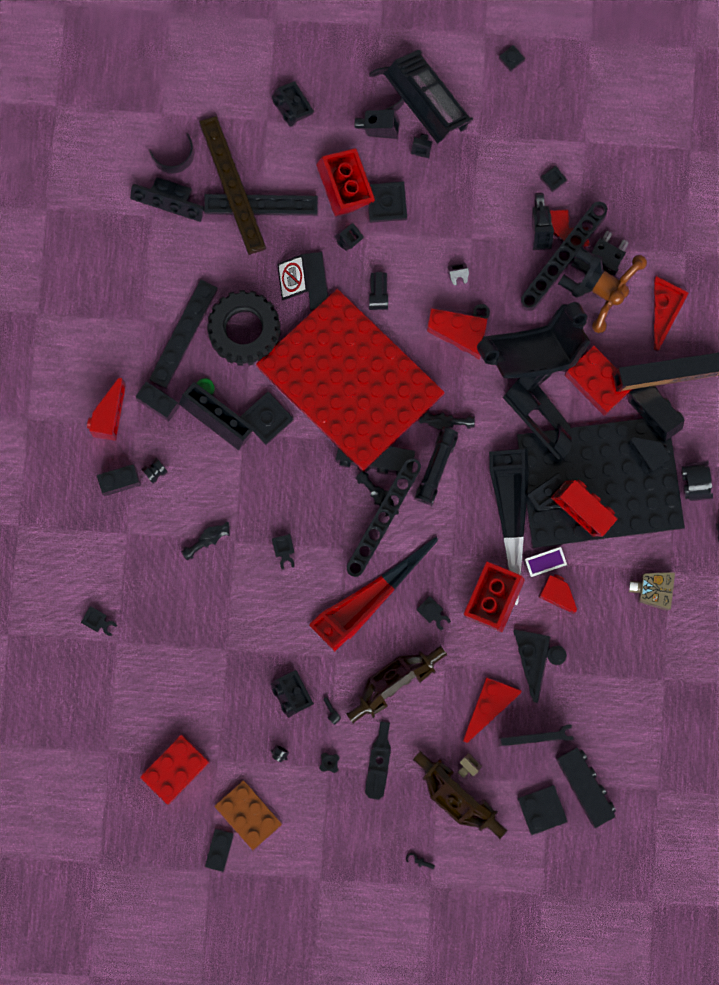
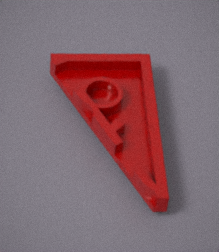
(667, 304)
(491, 702)

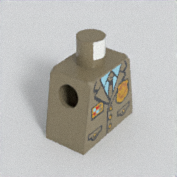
(654, 589)

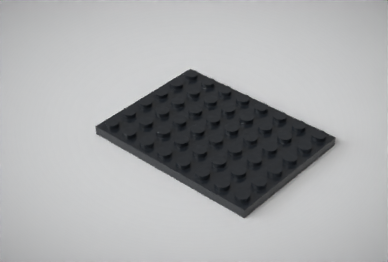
(611, 471)

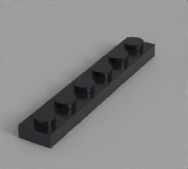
(266, 205)
(183, 334)

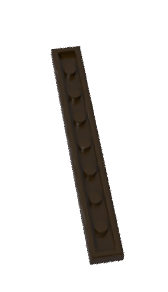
(232, 185)

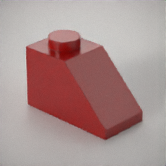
(558, 593)

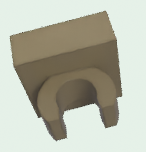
(469, 765)

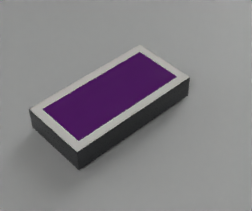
(545, 562)

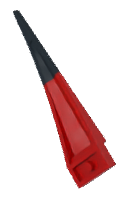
(349, 615)

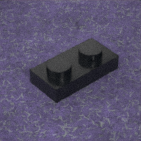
(219, 850)

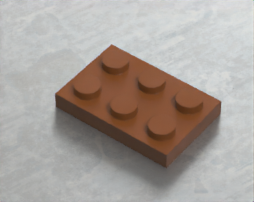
(248, 815)

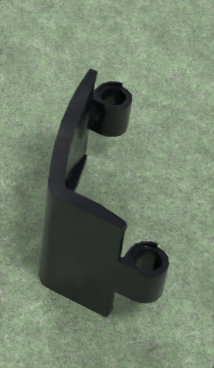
(539, 349)

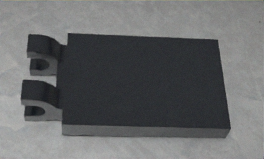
(560, 735)

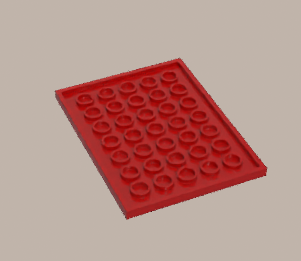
(350, 379)

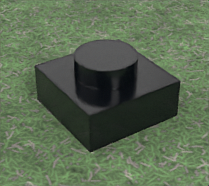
(511, 58)

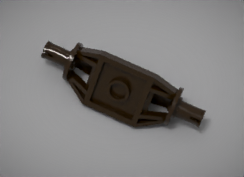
(392, 678)
(455, 800)

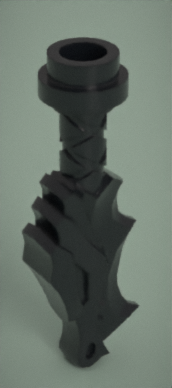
(441, 420)
(376, 492)
(208, 537)

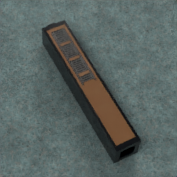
(666, 372)

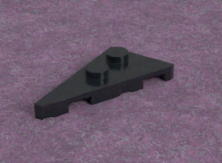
(533, 652)

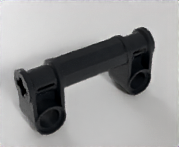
(443, 447)

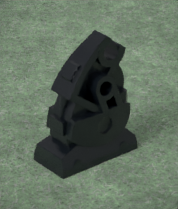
(541, 224)

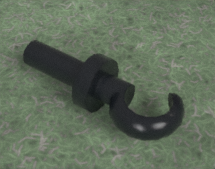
(420, 862)

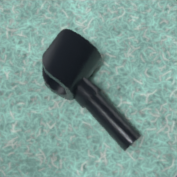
(334, 717)

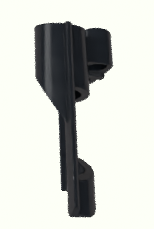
(528, 396)

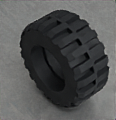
(239, 303)

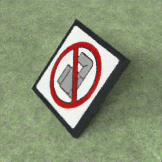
(293, 277)

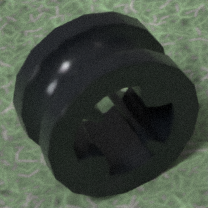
(481, 307)

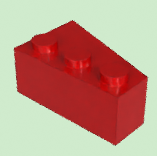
(458, 329)

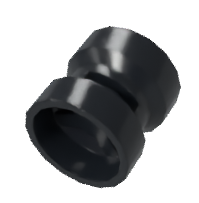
(154, 470)

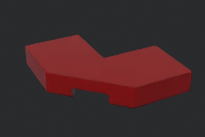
(560, 223)

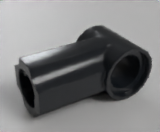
(378, 297)

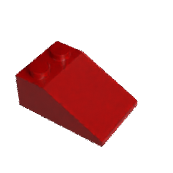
(107, 414)

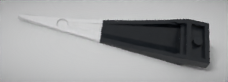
(510, 483)

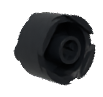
(698, 481)

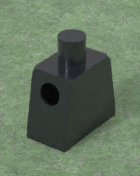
(379, 123)

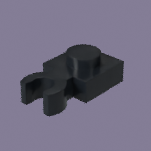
(283, 548)
(431, 611)
(96, 620)

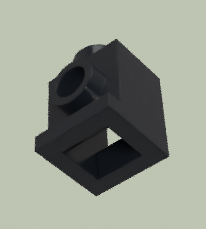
(346, 239)

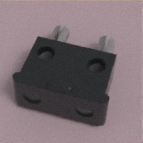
(608, 254)

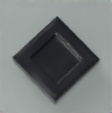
(553, 179)

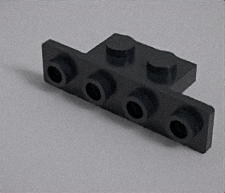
(168, 197)

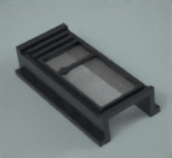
(427, 96)

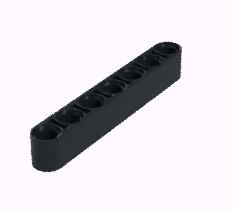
(567, 247)
(380, 526)

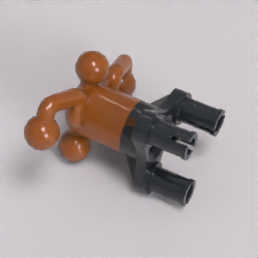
(600, 283)

